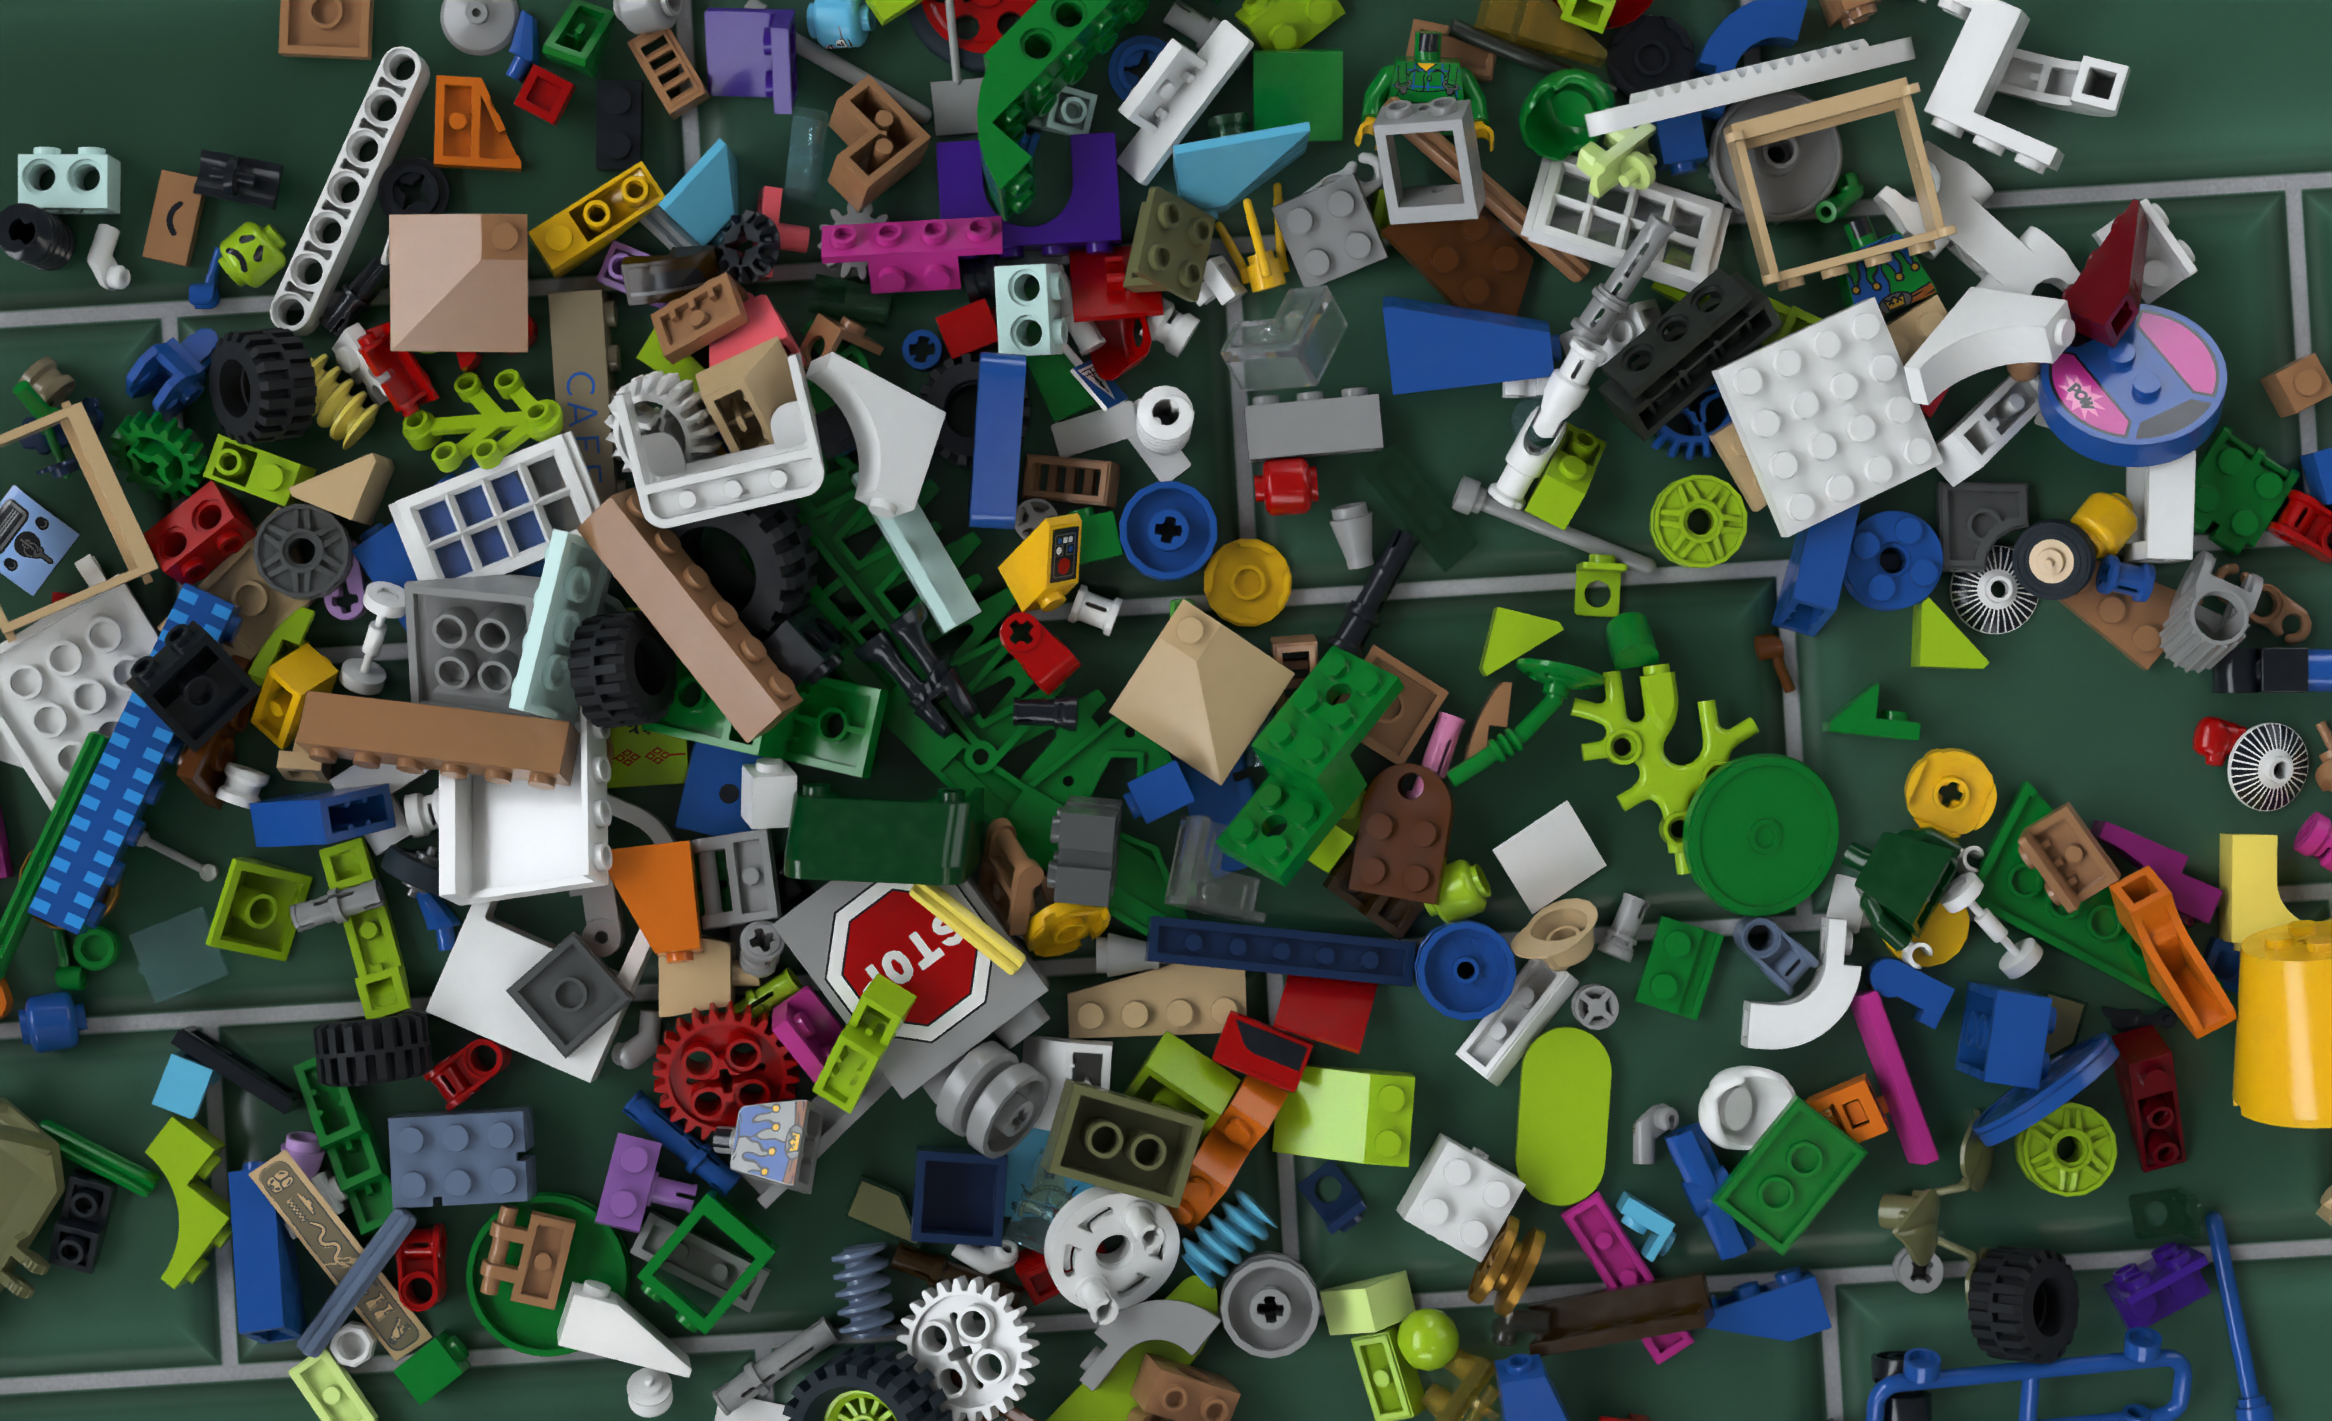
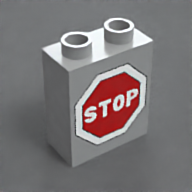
(871, 928)

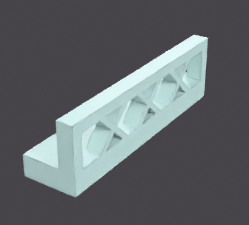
(928, 567)

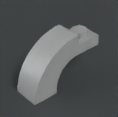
(1150, 1320)

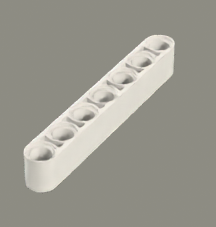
(349, 169)

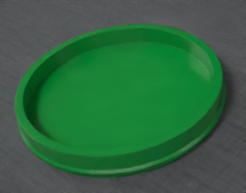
(1760, 834)
(594, 1254)

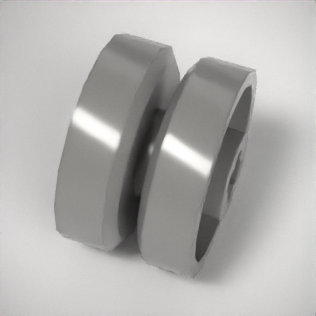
(992, 1099)
(1275, 1330)

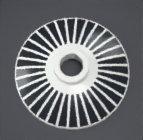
(1980, 608)
(2253, 765)

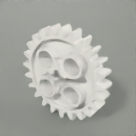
(1002, 1337)

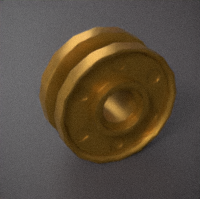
(1507, 1266)

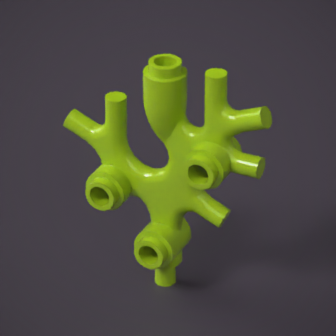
(1659, 779)

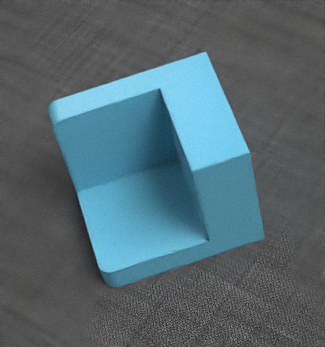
(184, 1085)

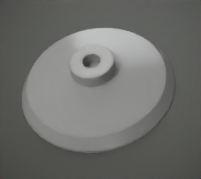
(479, 25)

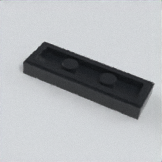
(237, 1069)

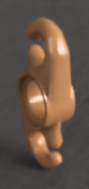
(2282, 607)

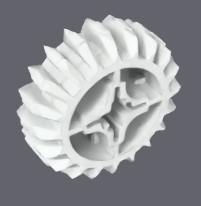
(682, 416)

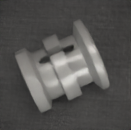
(763, 949)

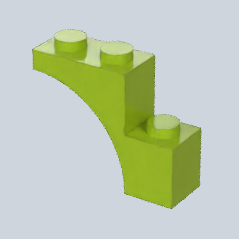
(185, 1155)

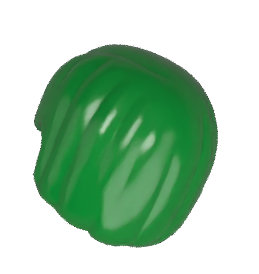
(1555, 109)

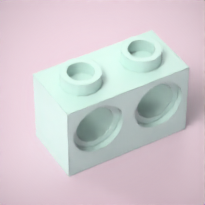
(68, 191)
(1017, 311)

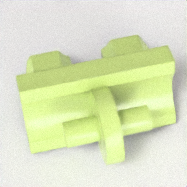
(1624, 163)

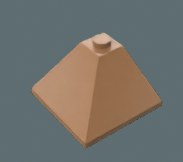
(458, 282)

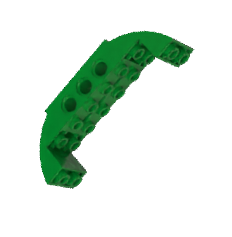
(1026, 74)

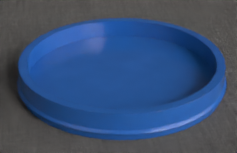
(2066, 1078)

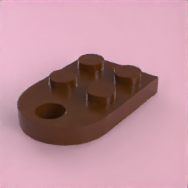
(1402, 839)

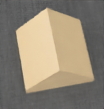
(349, 489)

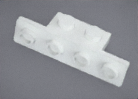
(1176, 95)

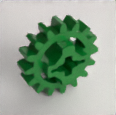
(158, 455)

